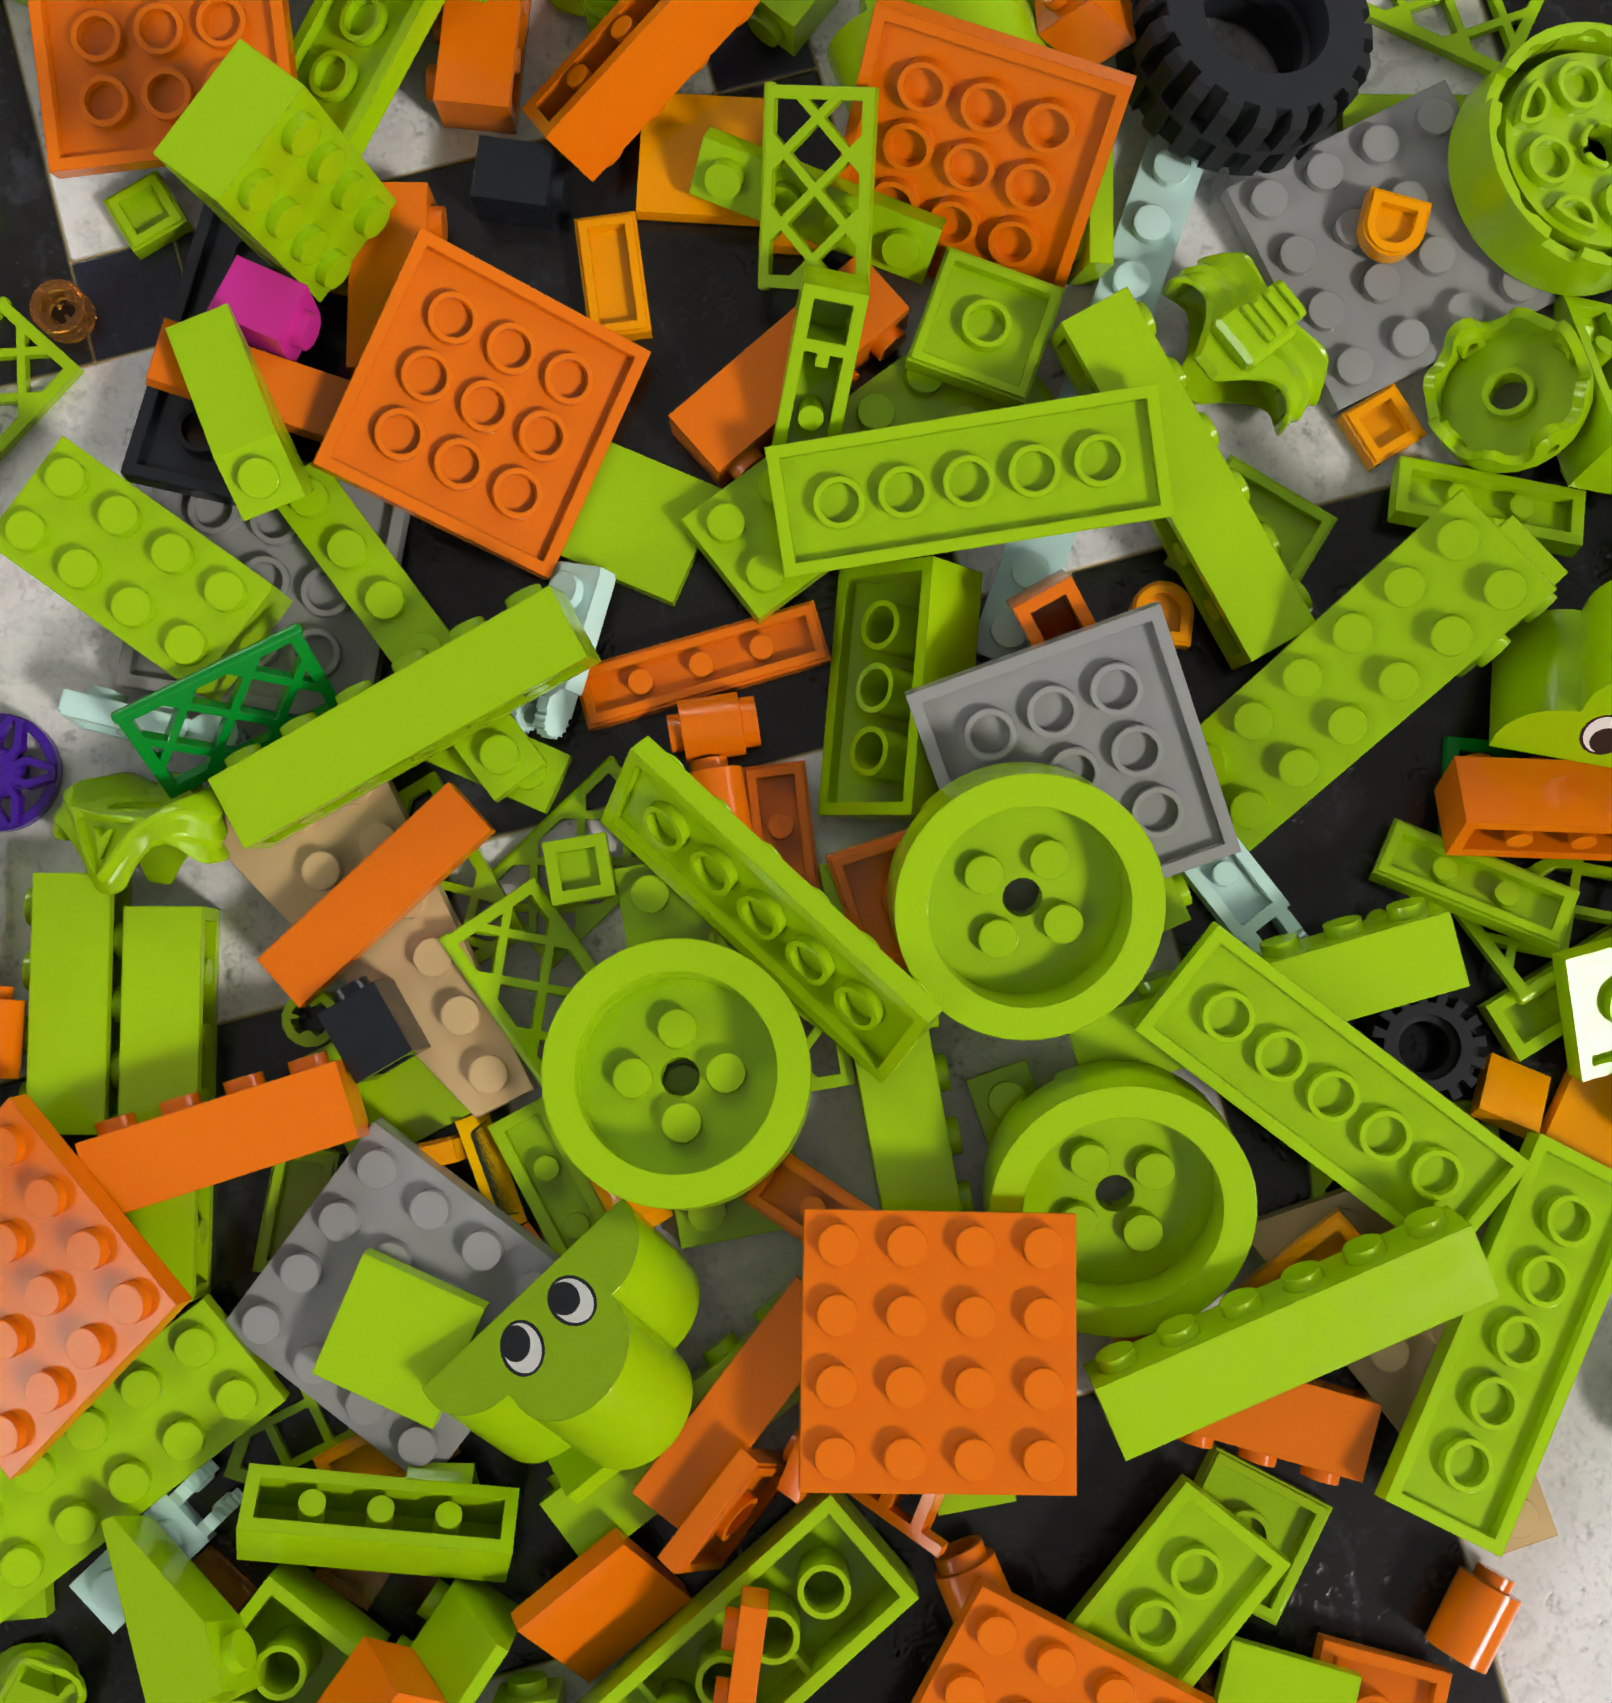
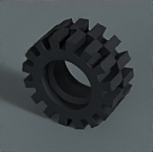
(1457, 1033)

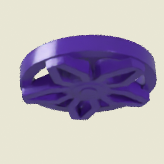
(16, 773)

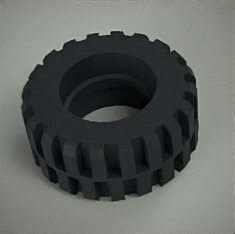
(1235, 113)

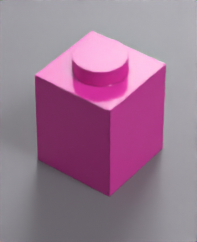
(270, 309)

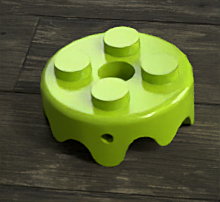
(1485, 357)

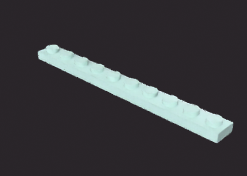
(1141, 261)

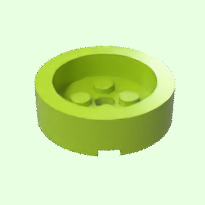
(1522, 164)
(1078, 942)
(610, 1059)
(1190, 1203)

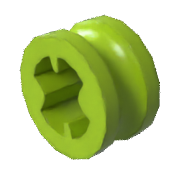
(292, 1028)

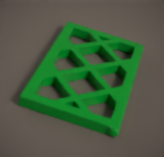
(181, 697)

